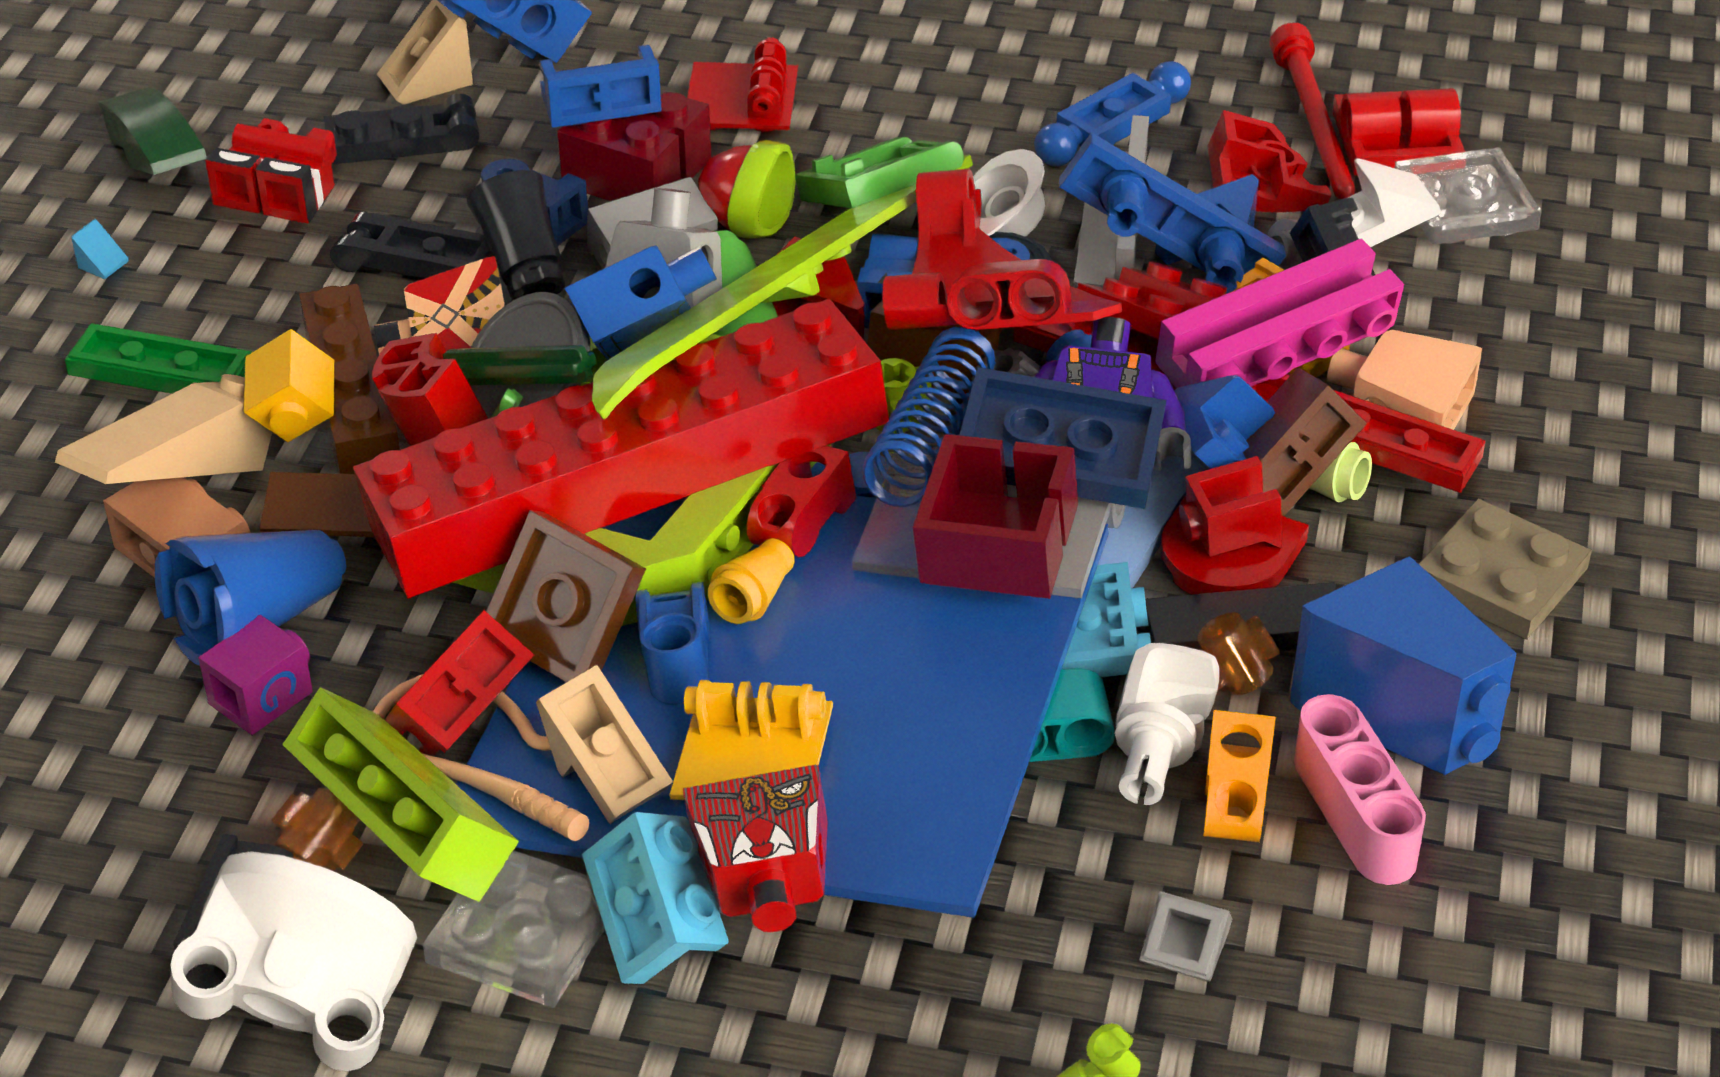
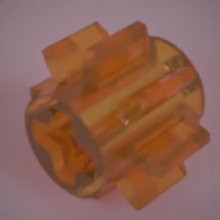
(1240, 651)
(318, 829)

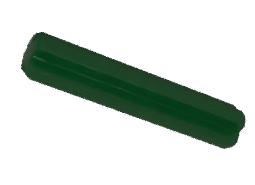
(524, 364)

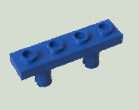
(1166, 213)

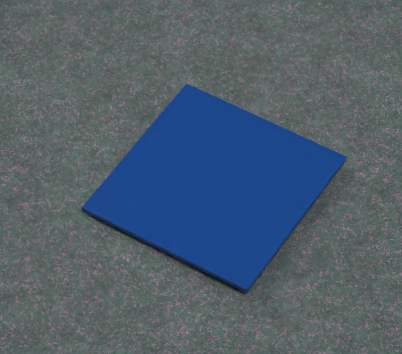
(924, 731)

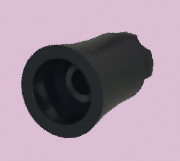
(519, 231)

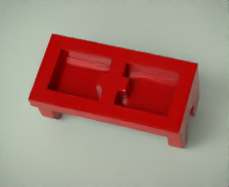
(460, 685)

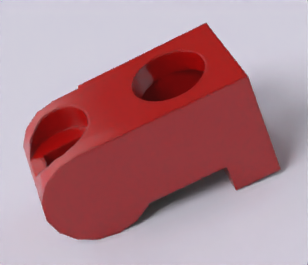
(797, 504)

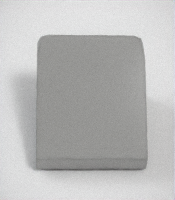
(1185, 936)

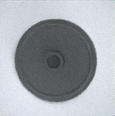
(530, 321)

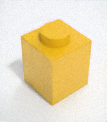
(289, 386)

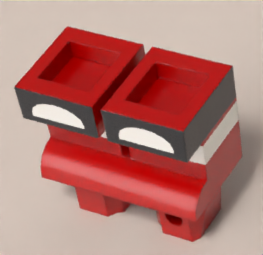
(273, 171)

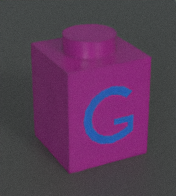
(256, 674)

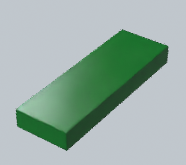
(150, 359)

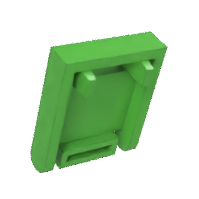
(875, 171)

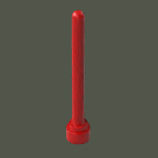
(1294, 50)

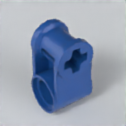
(674, 640)

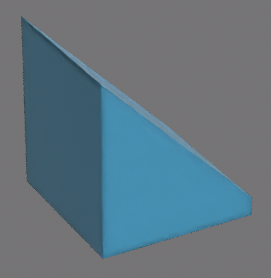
(97, 251)

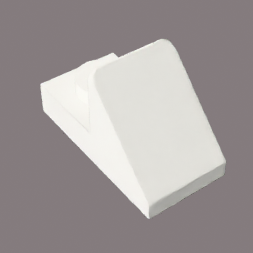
(1389, 202)

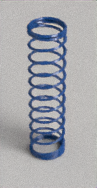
(887, 438)

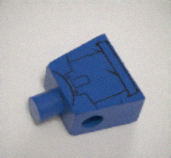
(614, 300)

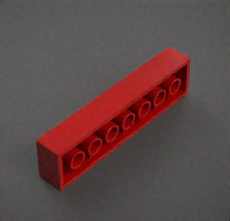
(685, 428)

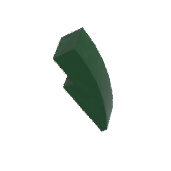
(151, 131)

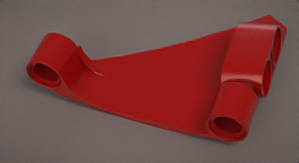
(970, 277)

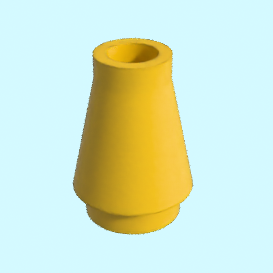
(748, 583)

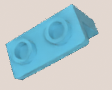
(1108, 624)
(653, 894)

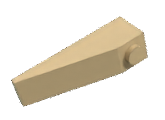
(176, 437)

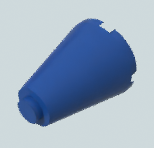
(230, 579)

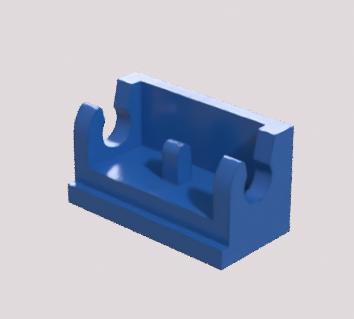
(601, 90)

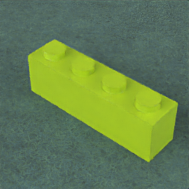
(400, 795)

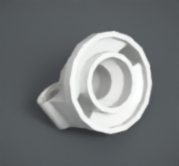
(296, 952)

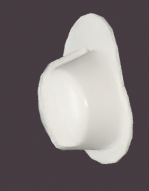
(1011, 192)

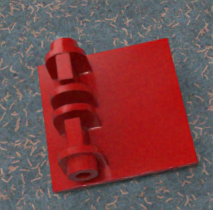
(746, 93)

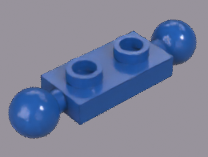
(1111, 112)

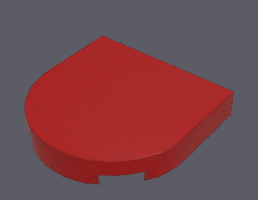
(1239, 569)

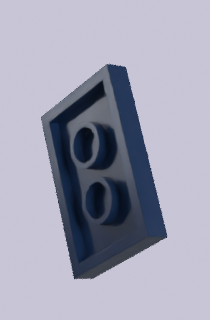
(1110, 430)

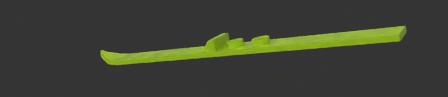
(782, 277)

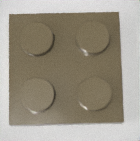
(1506, 567)

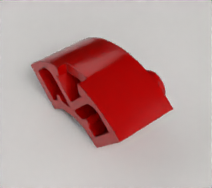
(424, 389)

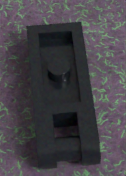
(405, 130)
(406, 246)

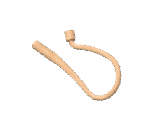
(513, 793)

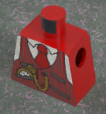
(762, 843)

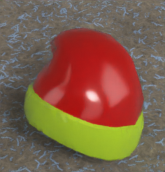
(750, 188)

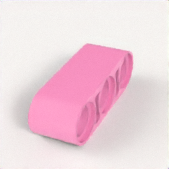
(1359, 789)

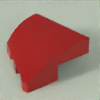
(1259, 148)

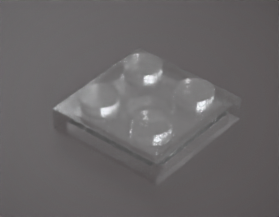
(1475, 195)
(524, 931)

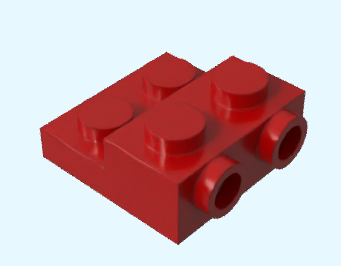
(1154, 295)

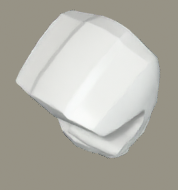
(1163, 714)

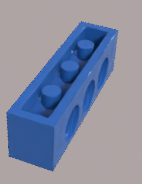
(533, 24)

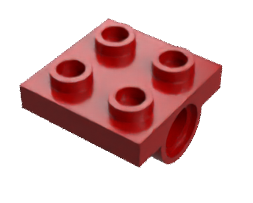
(1398, 125)

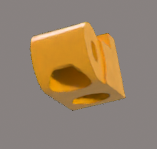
(1237, 777)

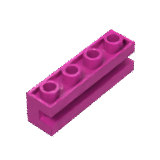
(1282, 320)

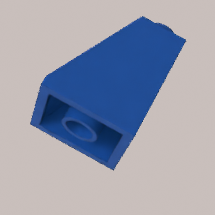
(1410, 662)

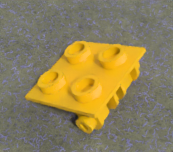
(749, 734)

